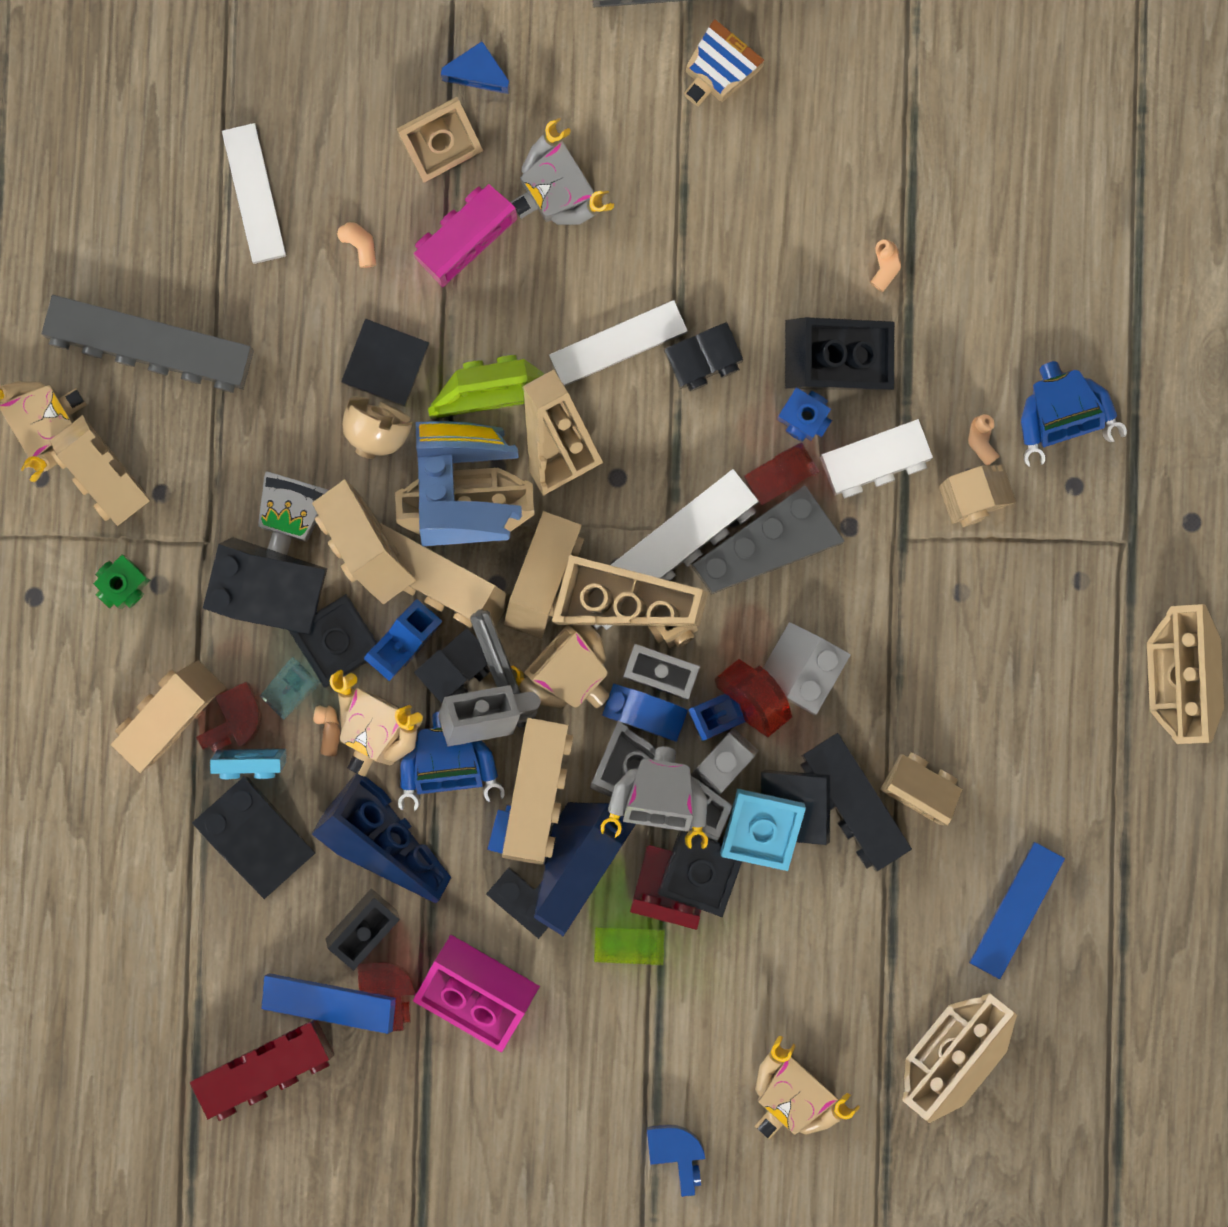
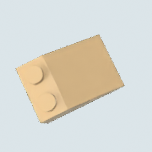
(921, 789)

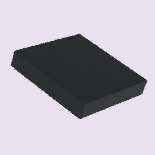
(385, 362)
(336, 640)
(805, 788)
(699, 875)

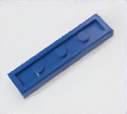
(1016, 910)
(328, 1003)

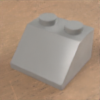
(805, 667)

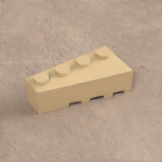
(446, 582)
(616, 596)
(535, 791)

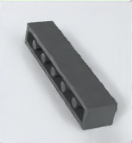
(147, 342)

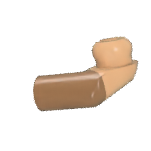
(331, 729)

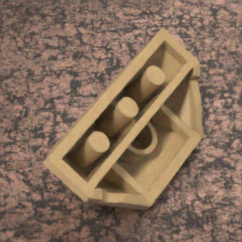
(480, 485)
(1186, 674)
(956, 1055)

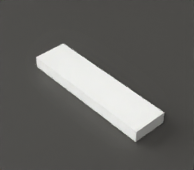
(254, 193)
(618, 343)

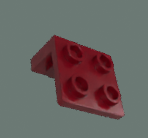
(652, 905)

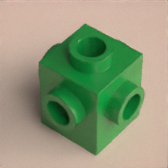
(133, 582)

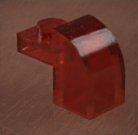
(782, 473)
(758, 694)
(242, 717)
(388, 980)

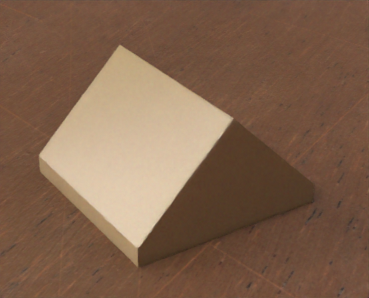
(439, 139)

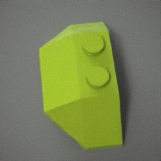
(484, 387)

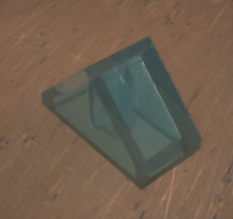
(290, 688)

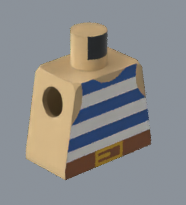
(720, 65)

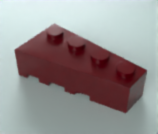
(262, 1069)

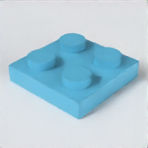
(261, 762)
(762, 829)

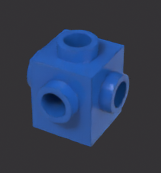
(803, 402)

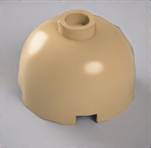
(374, 428)

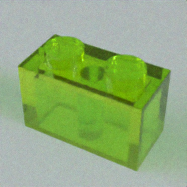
(629, 945)

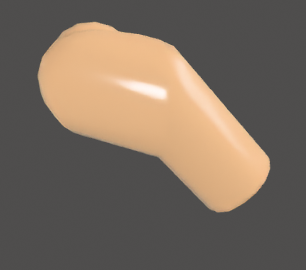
(362, 240)
(979, 438)

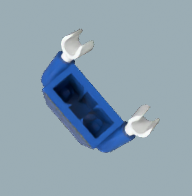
(1064, 409)
(442, 768)

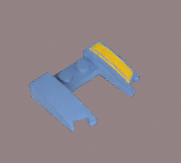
(440, 516)

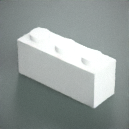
(877, 459)

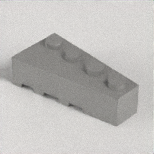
(626, 752)

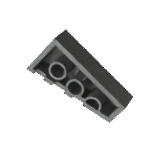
(775, 539)

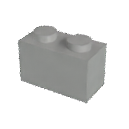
(661, 671)

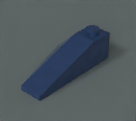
(371, 834)
(577, 862)

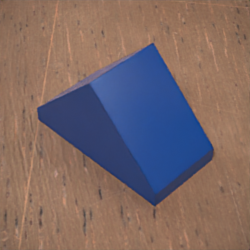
(477, 70)
(716, 716)

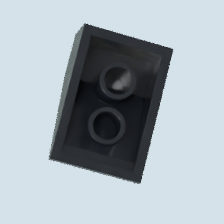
(839, 354)
(264, 586)
(253, 837)

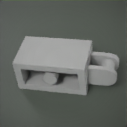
(485, 714)

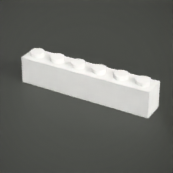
(691, 529)

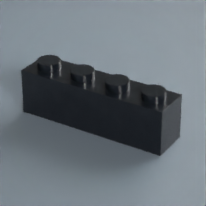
(857, 804)

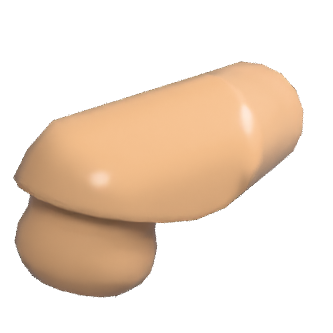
(889, 264)

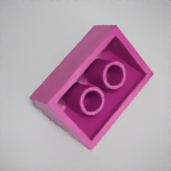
(465, 234)
(476, 993)

